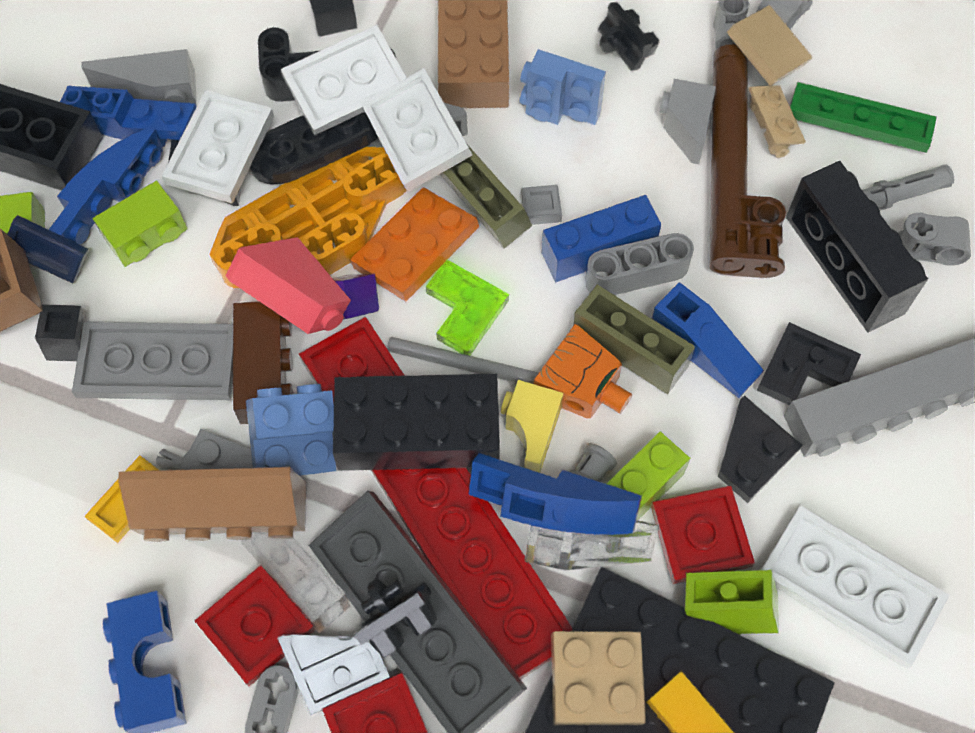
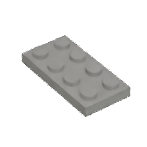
(154, 361)

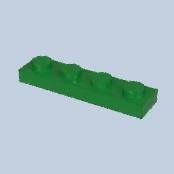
(863, 117)

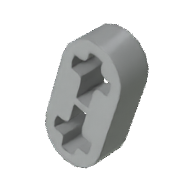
(263, 698)

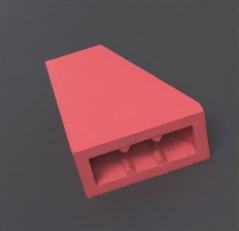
(290, 283)

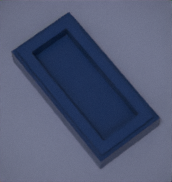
(47, 249)

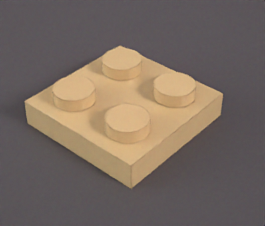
(597, 678)

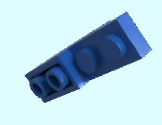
(122, 115)
(108, 176)
(559, 503)

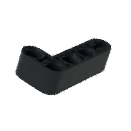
(275, 54)

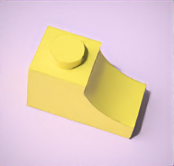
(532, 416)

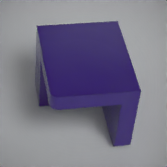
(361, 291)

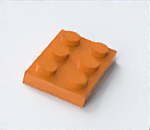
(415, 243)

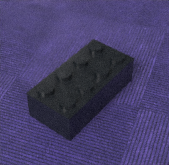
(44, 137)
(855, 246)
(415, 421)

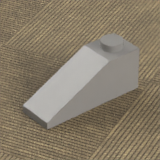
(146, 76)

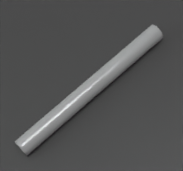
(460, 360)

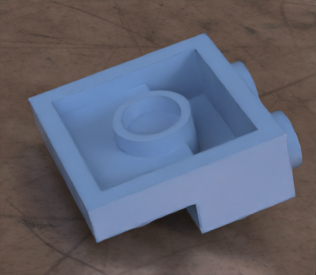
(561, 88)
(292, 429)

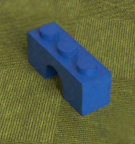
(571, 244)
(134, 629)

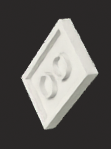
(341, 78)
(416, 130)
(218, 146)

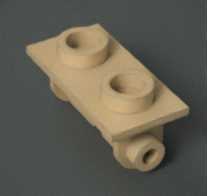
(776, 116)

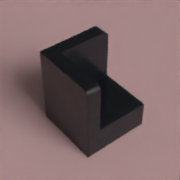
(333, 16)
(59, 332)

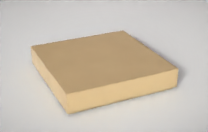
(769, 45)

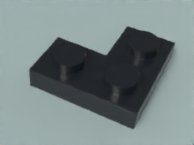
(804, 355)

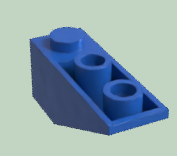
(716, 346)

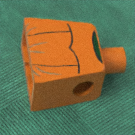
(584, 375)

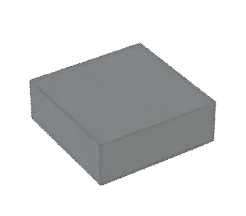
(542, 204)

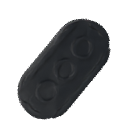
(295, 151)

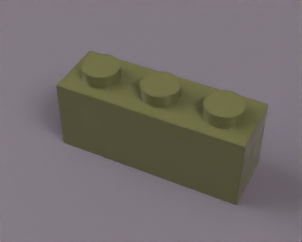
(488, 199)
(635, 339)

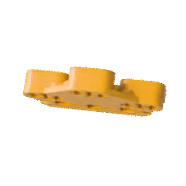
(321, 212)

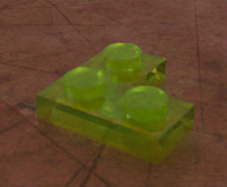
(473, 302)

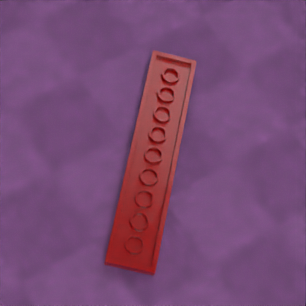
(453, 529)

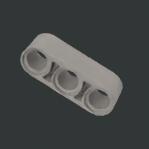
(649, 252)

